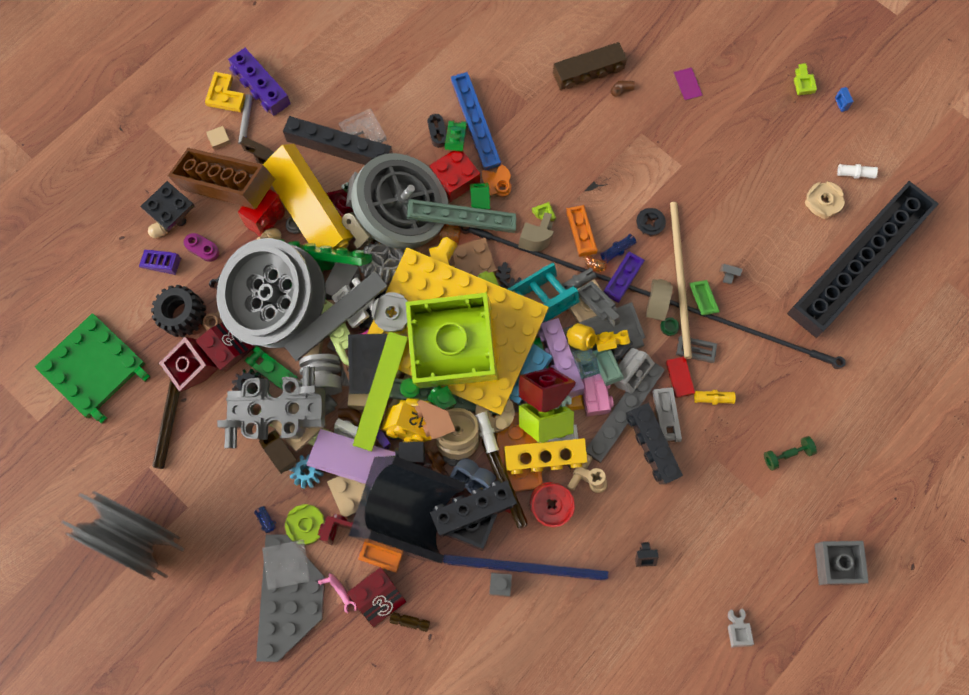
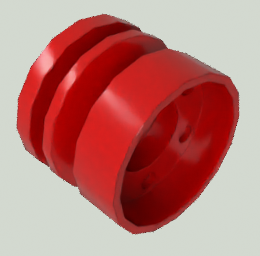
(563, 502)

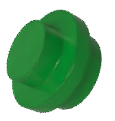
(409, 389)

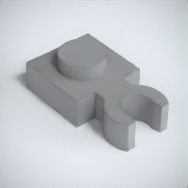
(739, 633)

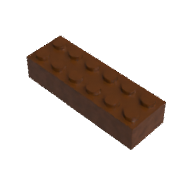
(222, 177)

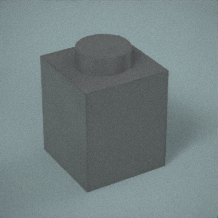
(500, 584)

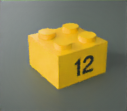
(404, 423)

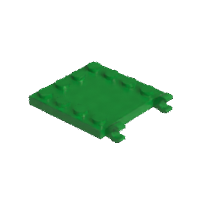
(91, 366)

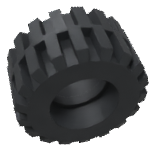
(169, 301)

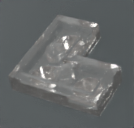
(365, 124)

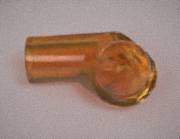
(595, 264)

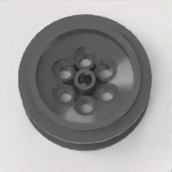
(242, 292)
(123, 535)

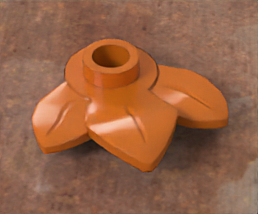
(497, 180)

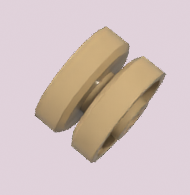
(465, 438)

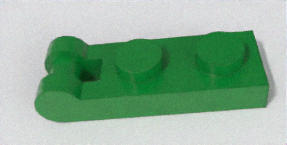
(455, 136)
(269, 367)

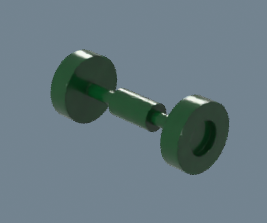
(807, 445)

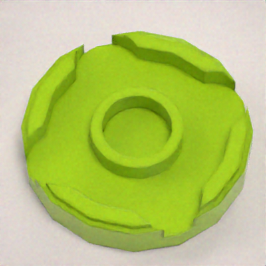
(304, 523)

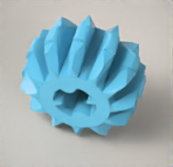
(301, 477)

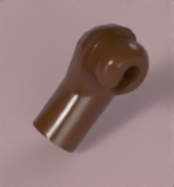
(621, 86)
(350, 413)

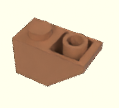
(436, 419)

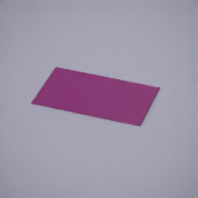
(688, 83)

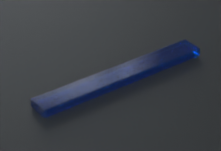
(525, 567)

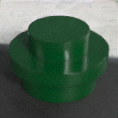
(669, 326)

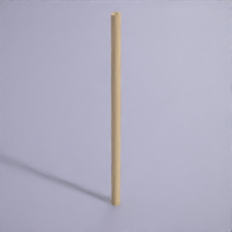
(681, 281)

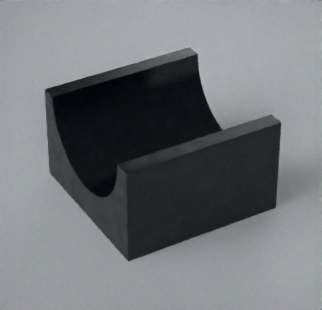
(398, 507)

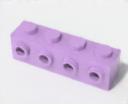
(557, 346)

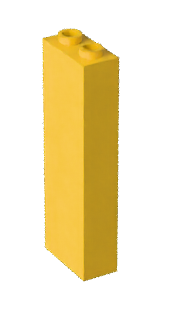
(306, 199)

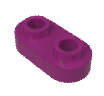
(199, 247)

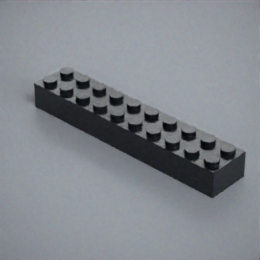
(862, 259)

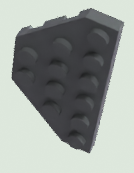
(287, 611)

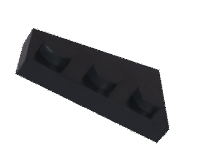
(364, 357)

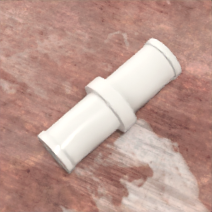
(857, 171)
(487, 432)

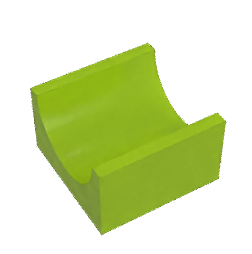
(451, 340)

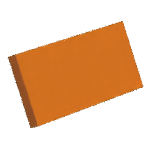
(517, 436)

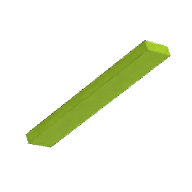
(380, 391)

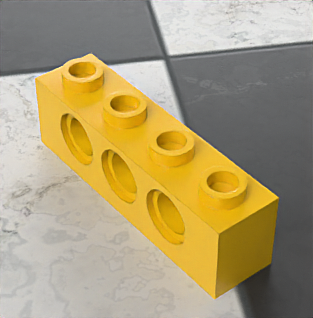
(575, 446)

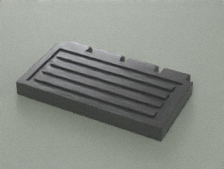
(628, 321)

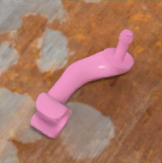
(339, 589)

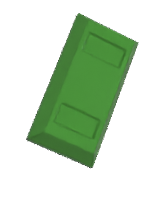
(704, 297)

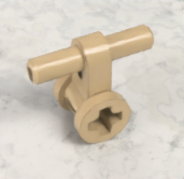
(590, 477)

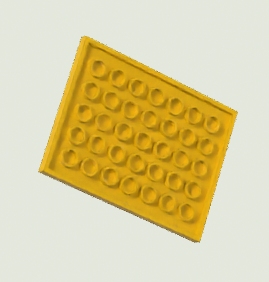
(513, 322)

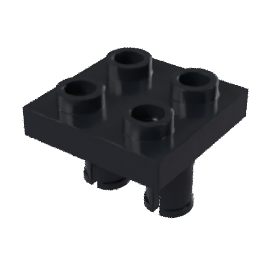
(168, 206)

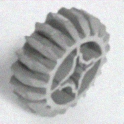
(384, 261)

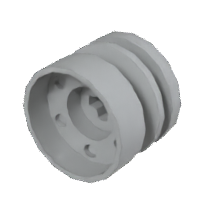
(325, 371)

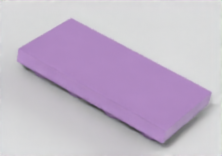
(338, 456)

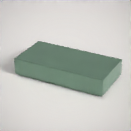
(608, 367)

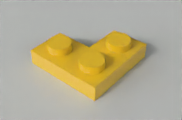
(220, 95)

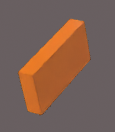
(380, 557)

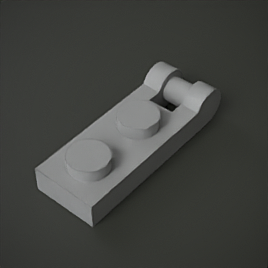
(667, 413)

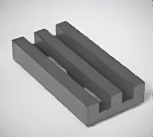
(679, 352)

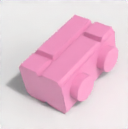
(596, 396)

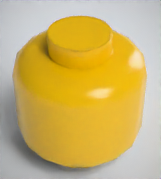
(581, 337)

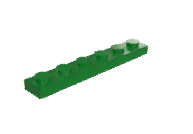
(338, 255)

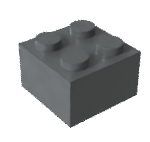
(841, 563)

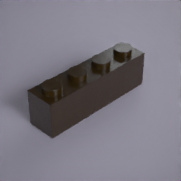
(589, 66)

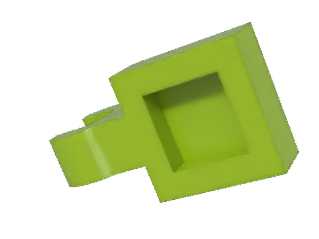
(804, 83)

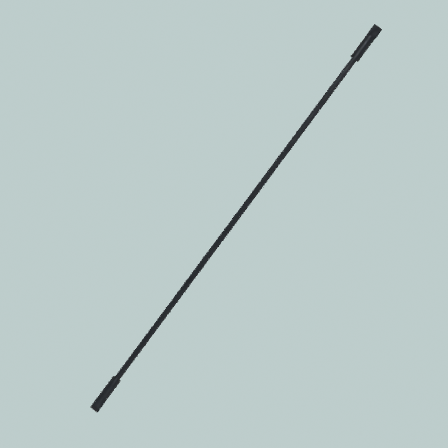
(812, 353)

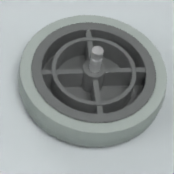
(382, 198)

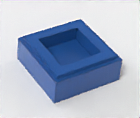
(844, 99)

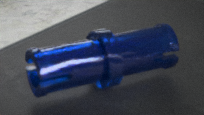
(618, 248)

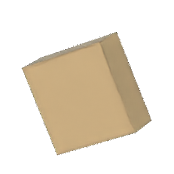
(218, 137)

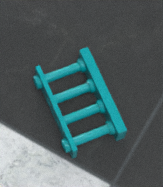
(558, 304)

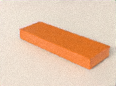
(581, 231)

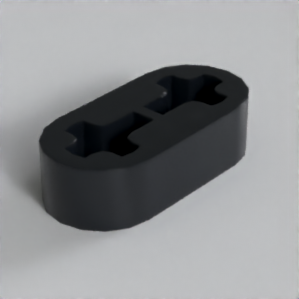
(434, 131)

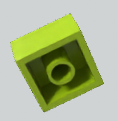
(546, 425)

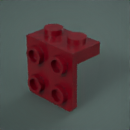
(328, 530)

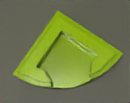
(539, 211)

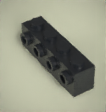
(654, 444)
(473, 508)

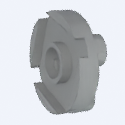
(382, 318)

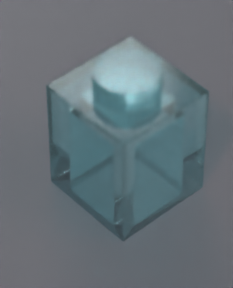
(586, 363)

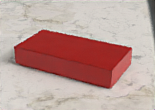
(680, 377)

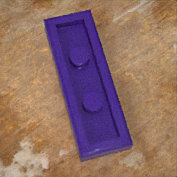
(623, 277)

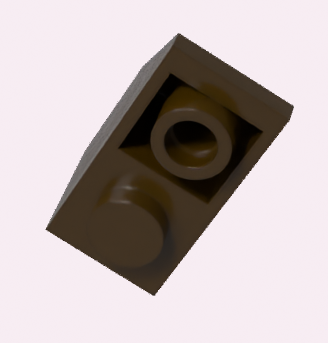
(278, 452)

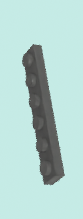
(618, 418)

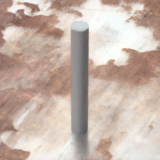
(245, 117)

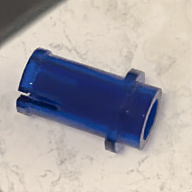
(265, 520)

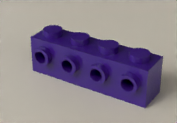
(259, 82)

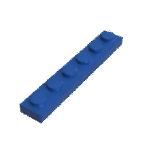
(475, 121)

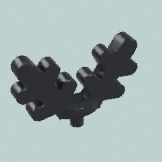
(504, 276)

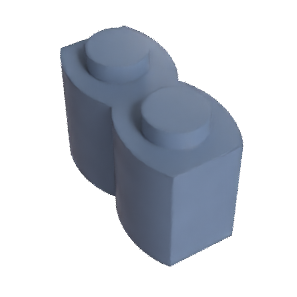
(472, 475)

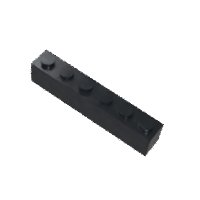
(333, 141)

